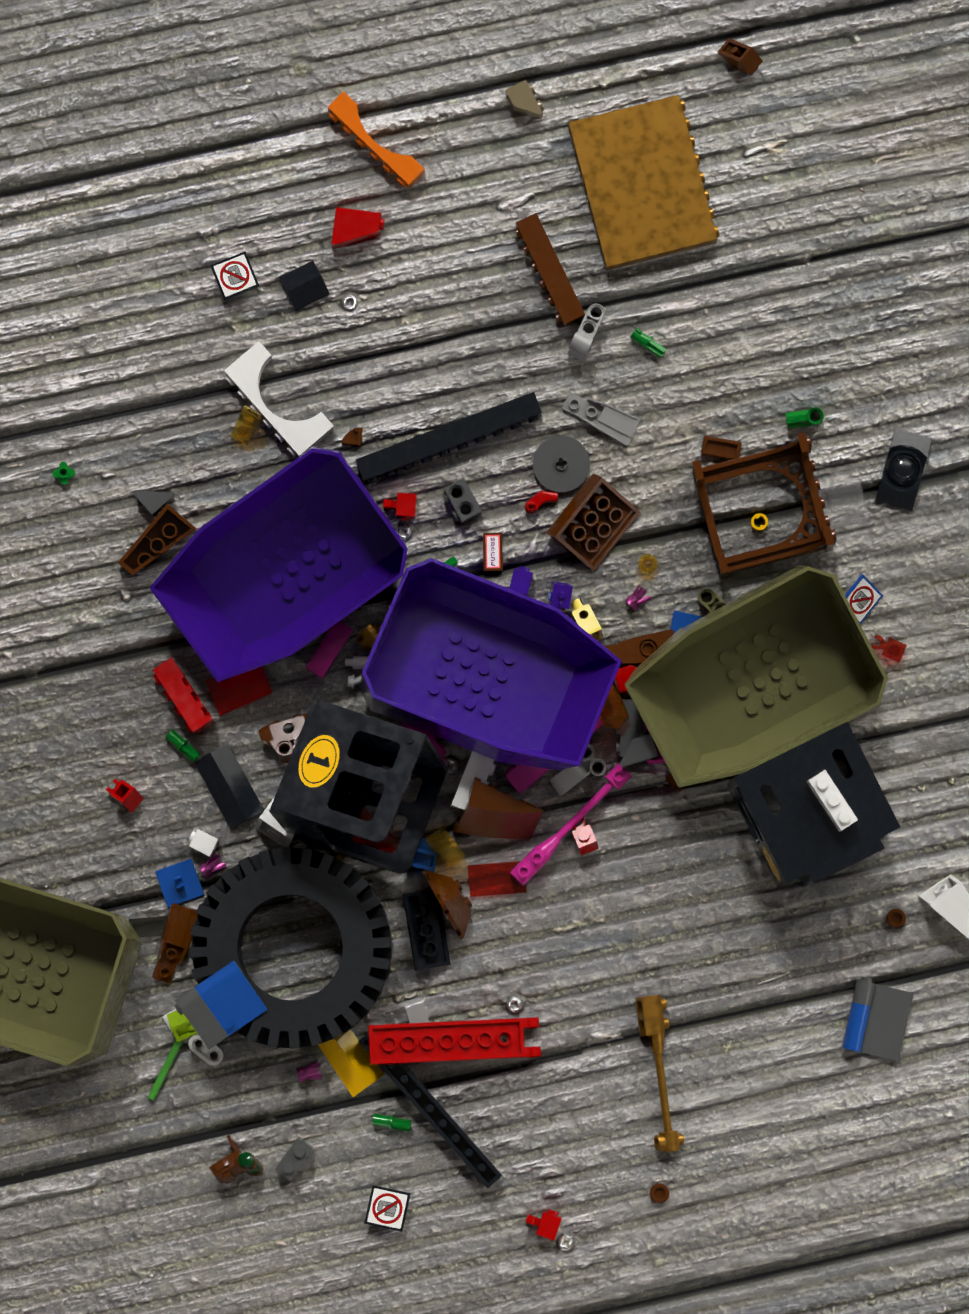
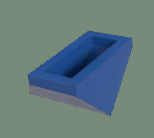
(425, 857)

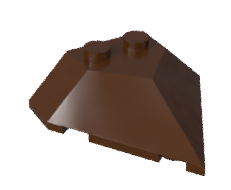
(451, 900)

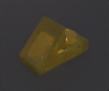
(246, 425)

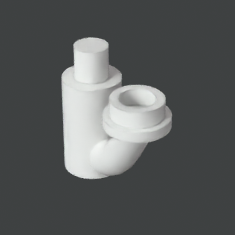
(357, 662)

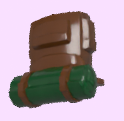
(235, 1164)

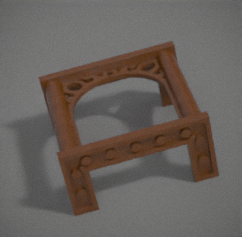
(793, 452)

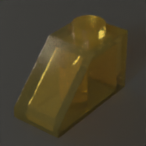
(446, 847)

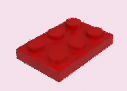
(238, 690)

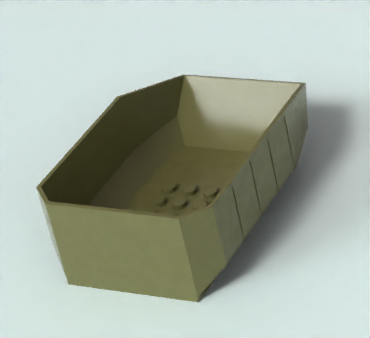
(757, 678)
(61, 974)

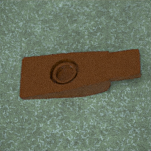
(638, 649)
(174, 941)

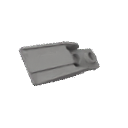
(603, 417)

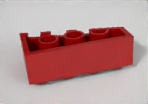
(183, 695)

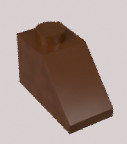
(740, 56)

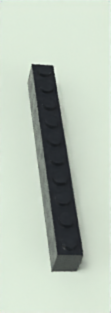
(449, 437)
(440, 1120)

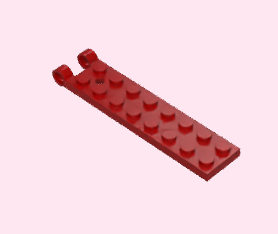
(450, 1041)

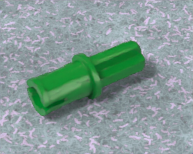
(648, 343)
(182, 745)
(391, 1122)

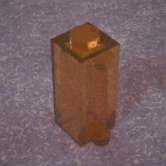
(614, 710)

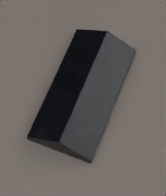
(229, 786)
(426, 930)

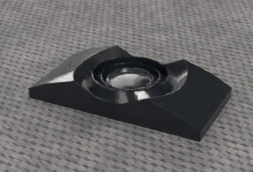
(903, 469)

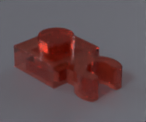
(891, 649)

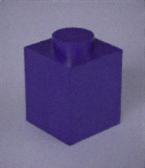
(521, 580)

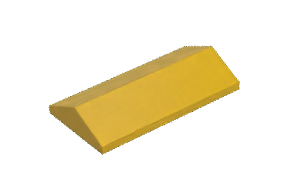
(351, 1062)

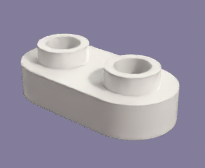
(204, 1053)

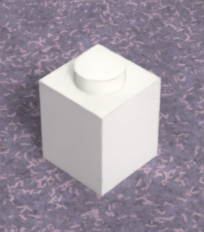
(203, 842)

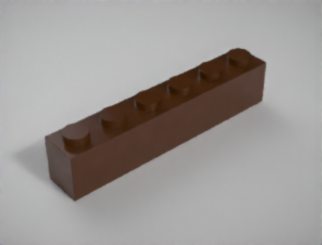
(550, 270)

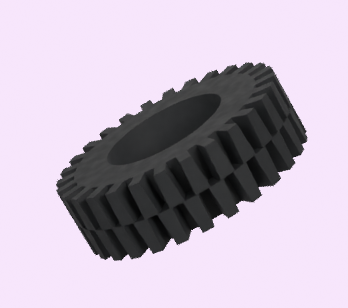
(353, 906)

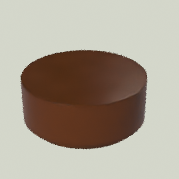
(895, 918)
(659, 1193)

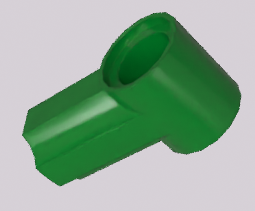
(802, 418)

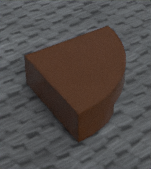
(353, 437)

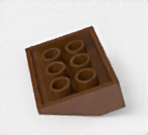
(593, 522)

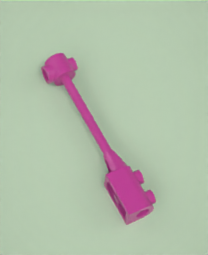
(541, 853)

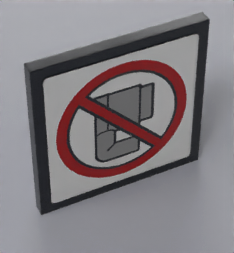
(234, 275)
(387, 1208)

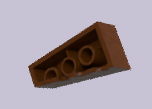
(158, 538)

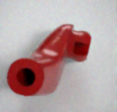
(539, 499)

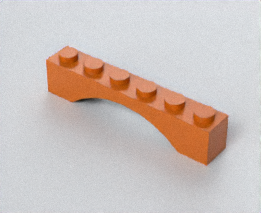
(402, 166)

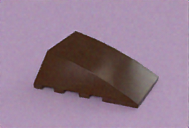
(496, 814)

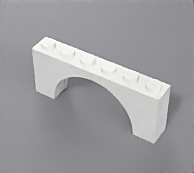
(297, 434)

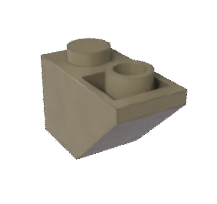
(523, 101)

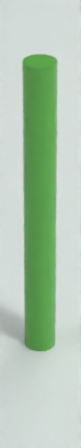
(165, 1069)

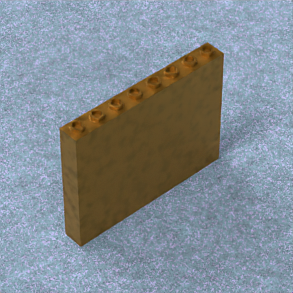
(643, 182)

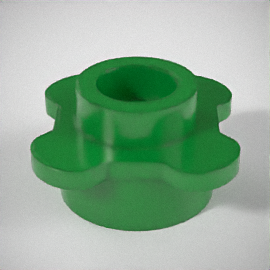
(63, 468)

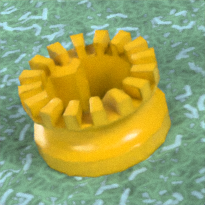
(762, 527)

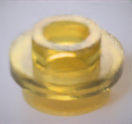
(650, 557)

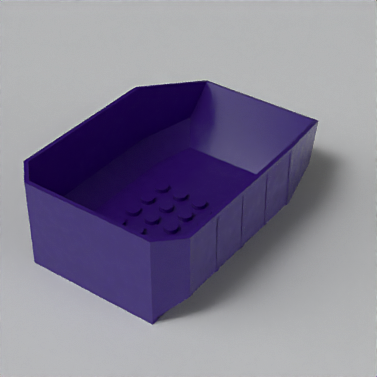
(281, 565)
(487, 669)

